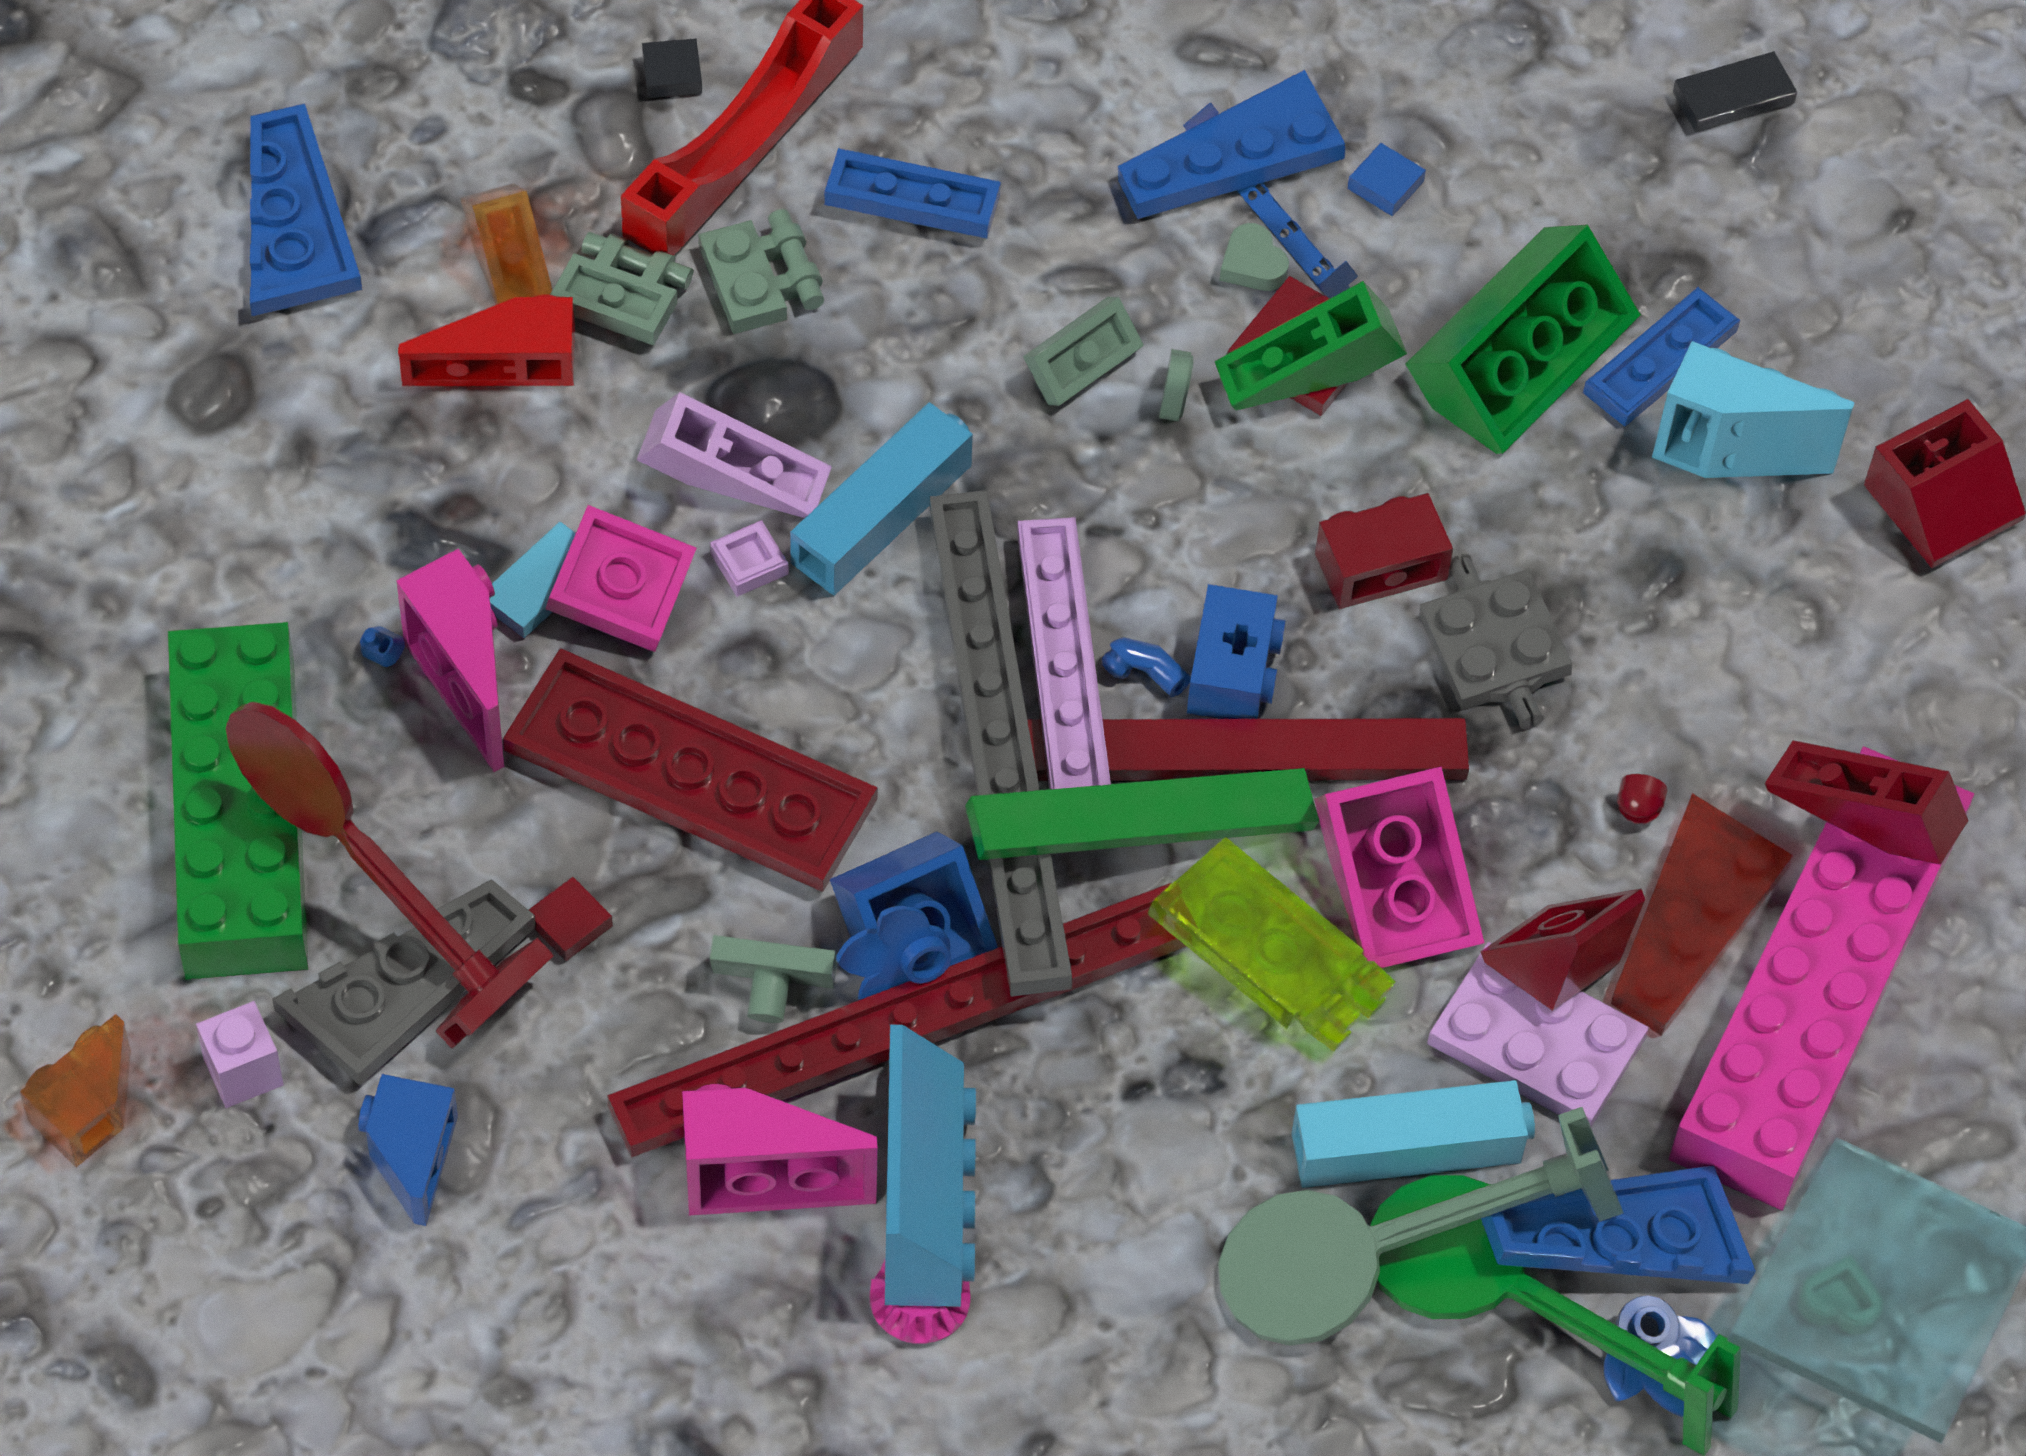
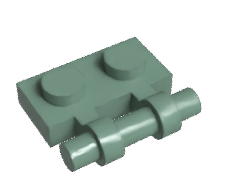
(744, 277)
(618, 298)

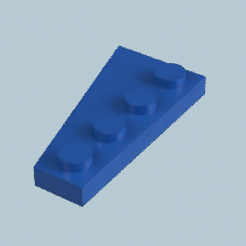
(1241, 147)
(296, 225)
(1668, 1229)

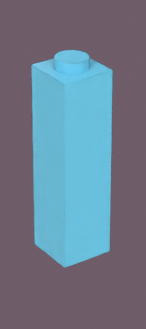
(1411, 1133)

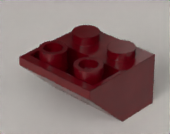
(1946, 483)

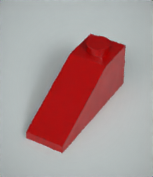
(504, 345)

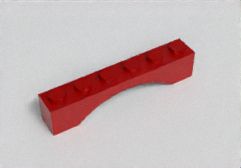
(688, 185)

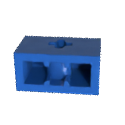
(1233, 654)

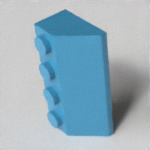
(926, 1174)

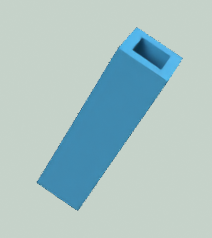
(881, 498)

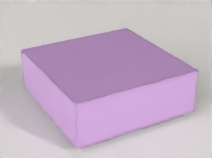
(749, 558)

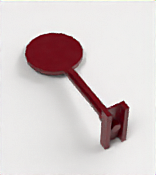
(309, 791)

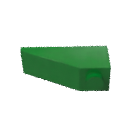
(1314, 351)

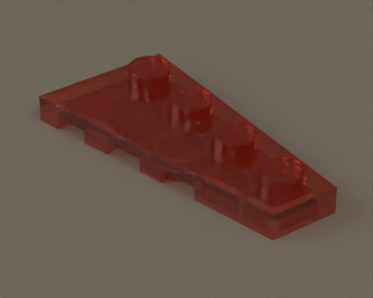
(1699, 906)

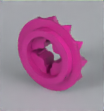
(916, 1323)

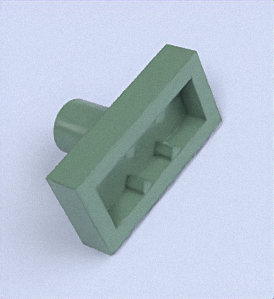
(772, 970)

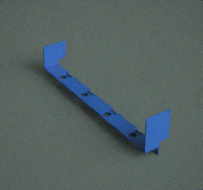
(1297, 244)

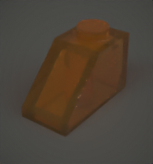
(507, 242)

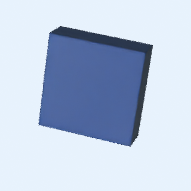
(1386, 179)

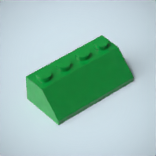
(1525, 337)

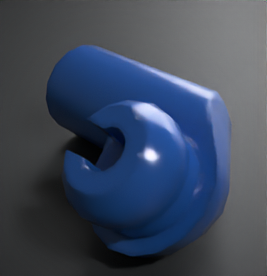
(1147, 657)

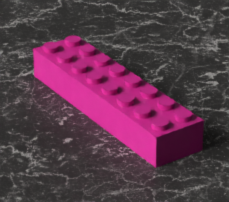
(1804, 1013)

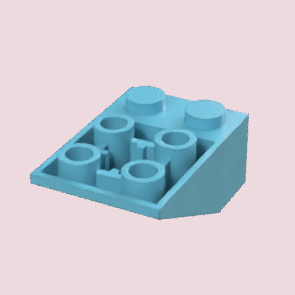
(1748, 420)

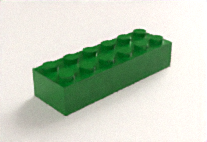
(233, 853)

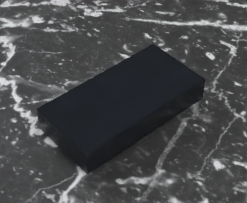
(1734, 91)

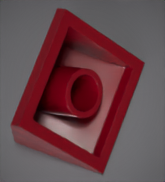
(1566, 945)

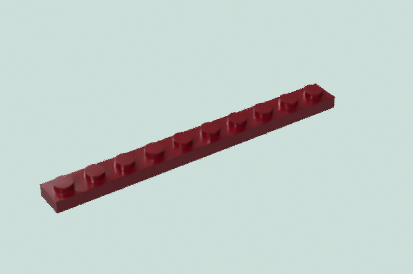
(860, 1032)

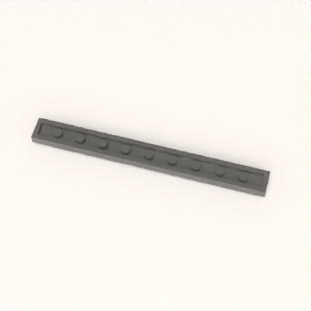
(998, 734)

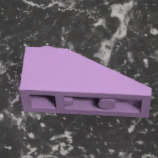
(731, 458)

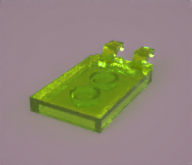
(1272, 945)

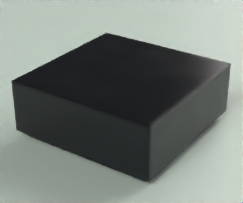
(672, 68)

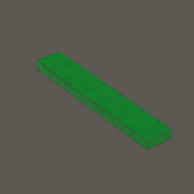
(1141, 813)

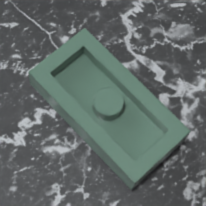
(1083, 351)

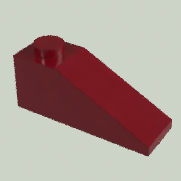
(1879, 800)

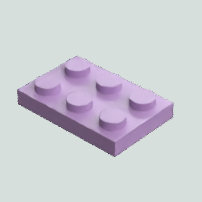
(1556, 1056)

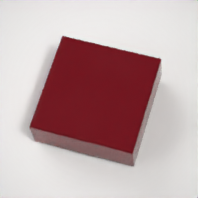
(570, 918)

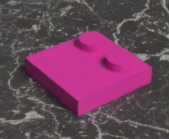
(621, 578)

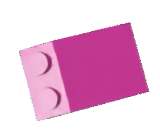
(452, 640)
(1400, 867)
(771, 1155)

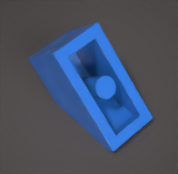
(409, 1138)

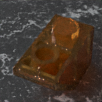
(84, 1093)

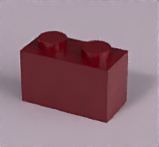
(1383, 550)

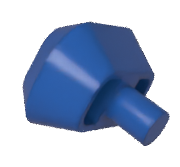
(381, 645)

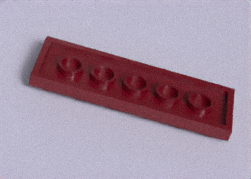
(691, 769)

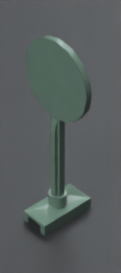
(1312, 1262)

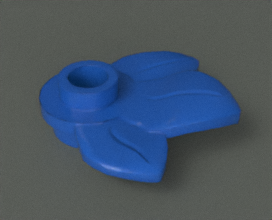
(896, 952)
(1676, 1336)

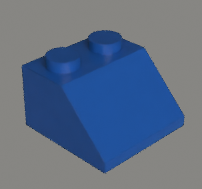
(922, 875)

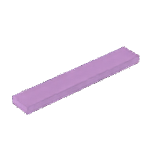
(1062, 653)

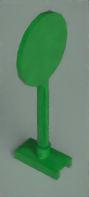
(1459, 1278)

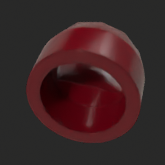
(1641, 798)

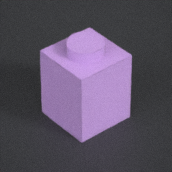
(240, 1054)

